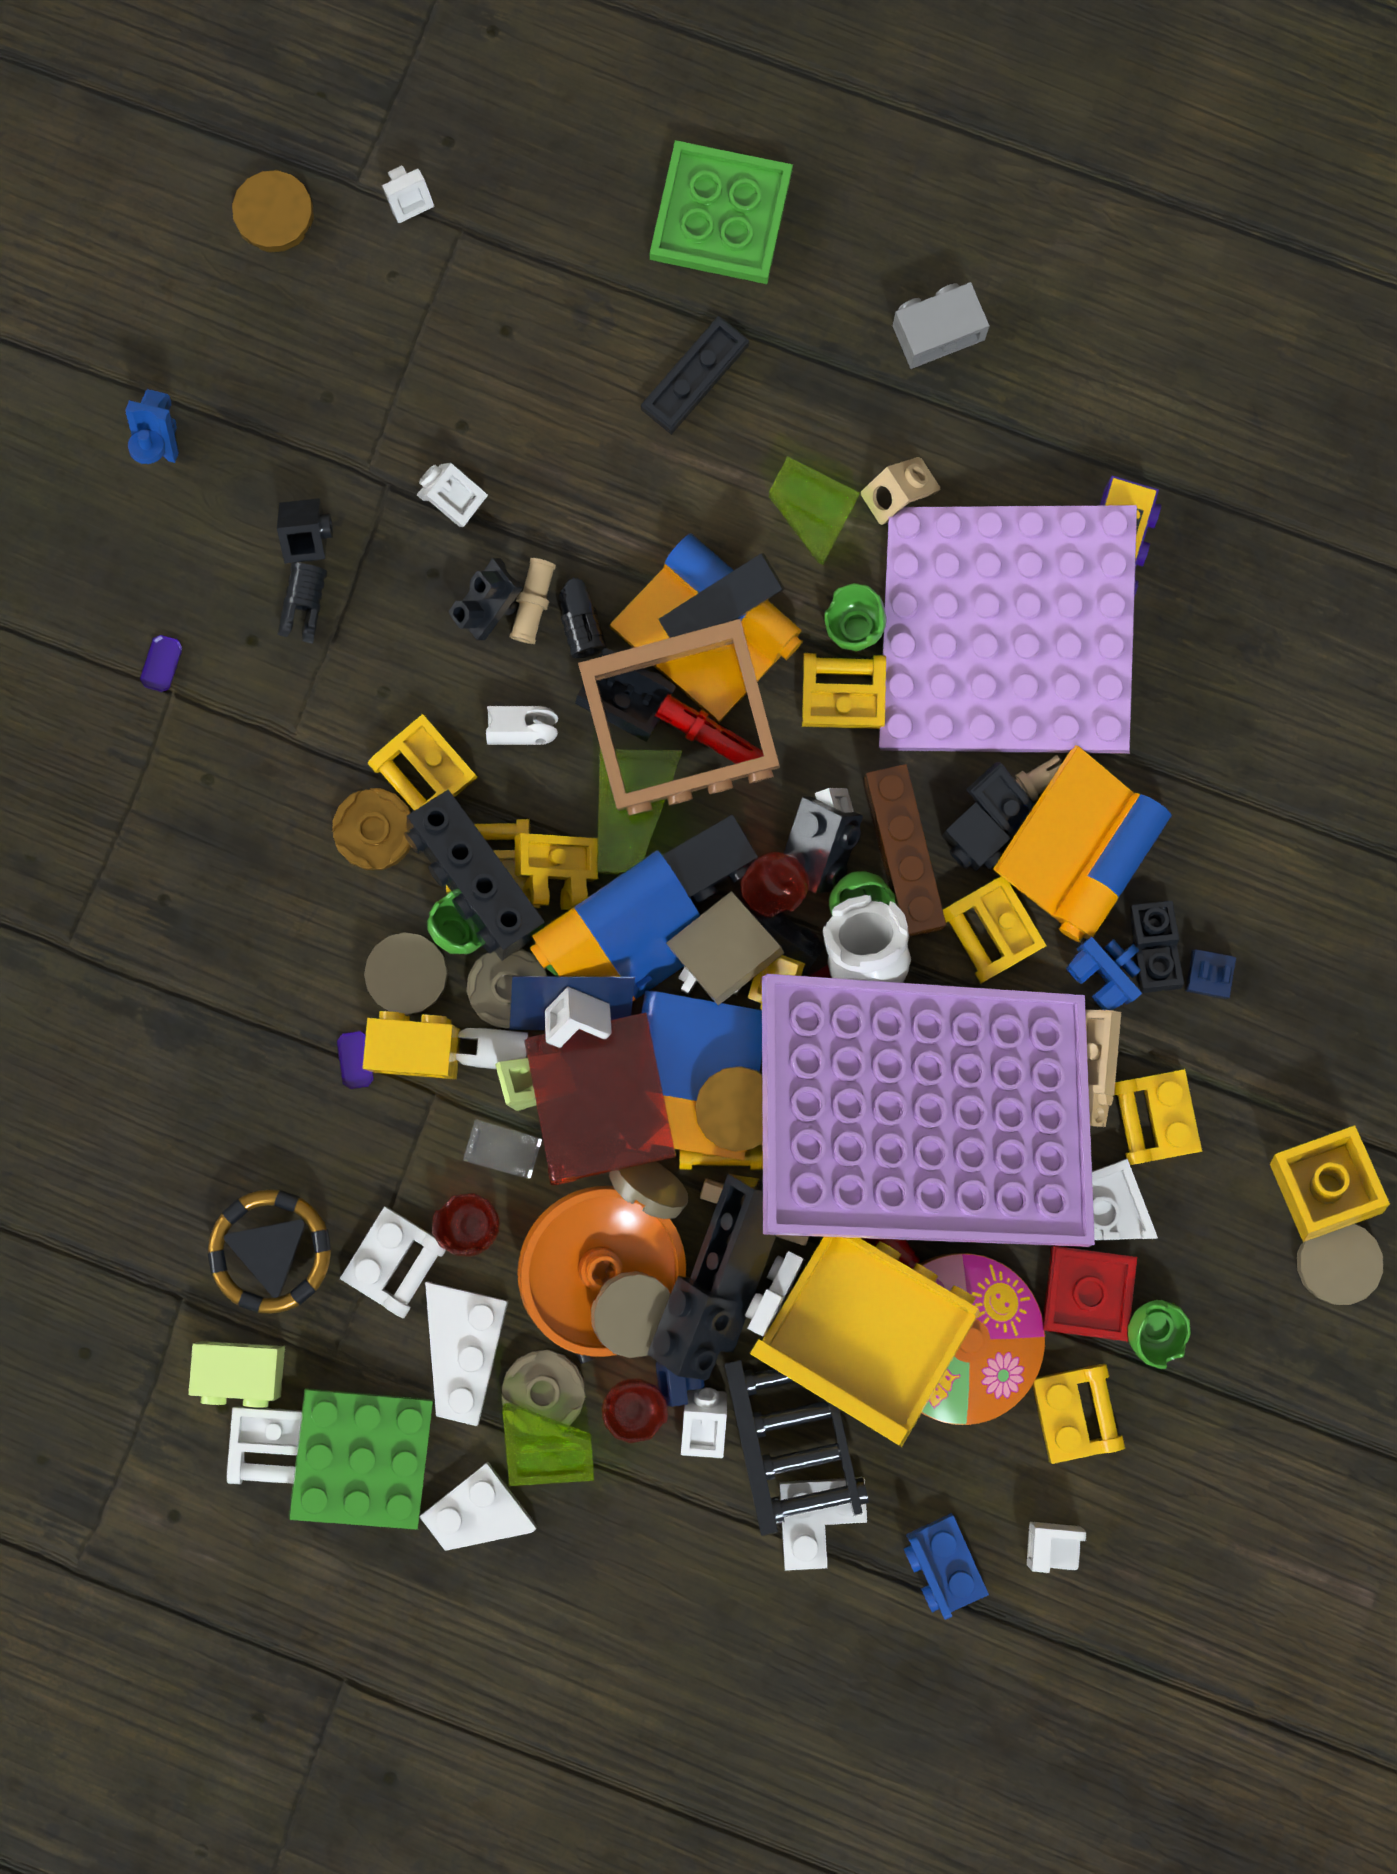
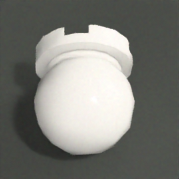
(867, 941)

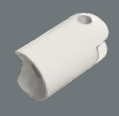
(520, 725)
(493, 1046)

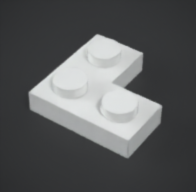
(767, 1306)
(805, 1533)

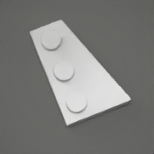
(1119, 1205)
(463, 1349)

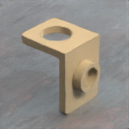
(906, 483)

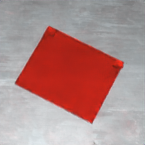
(600, 1101)

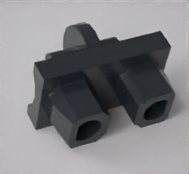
(489, 598)

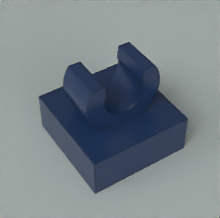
(1210, 974)
(675, 1387)

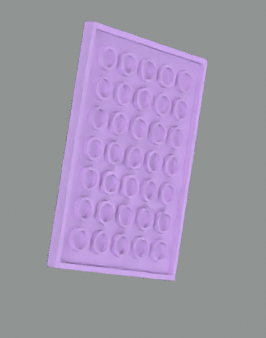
(925, 1113)

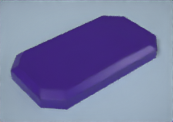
(161, 663)
(351, 1058)

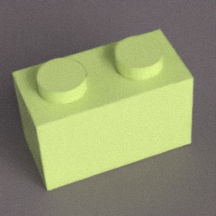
(236, 1371)

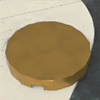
(272, 211)
(372, 829)
(732, 1108)

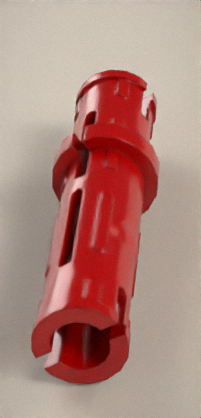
(706, 731)

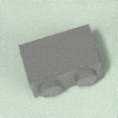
(940, 324)

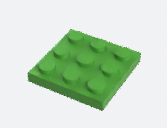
(721, 212)
(360, 1459)

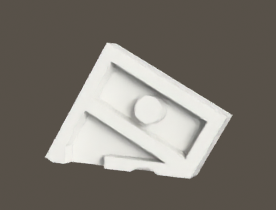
(477, 1512)

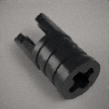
(304, 595)
(580, 620)

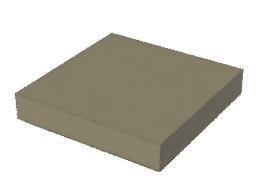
(725, 948)

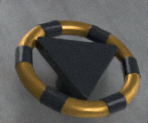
(269, 1251)

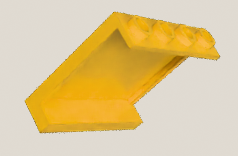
(868, 1333)

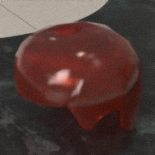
(774, 884)
(466, 1225)
(634, 1410)

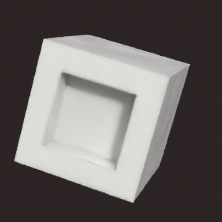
(576, 1011)
(1054, 1546)

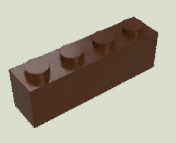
(904, 848)

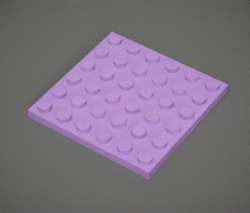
(1009, 629)

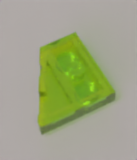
(812, 505)
(545, 1449)

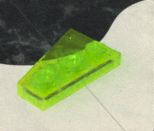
(626, 838)

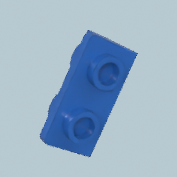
(946, 1566)

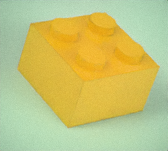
(411, 1047)
(1329, 1183)

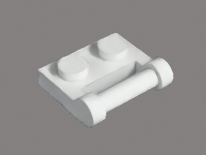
(381, 1255)
(262, 1432)

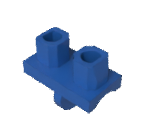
(152, 428)
(1094, 959)

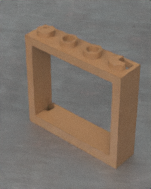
(660, 652)

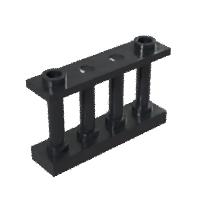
(764, 1467)

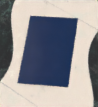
(535, 993)

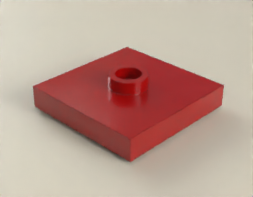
(1089, 1293)

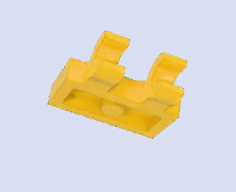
(555, 857)

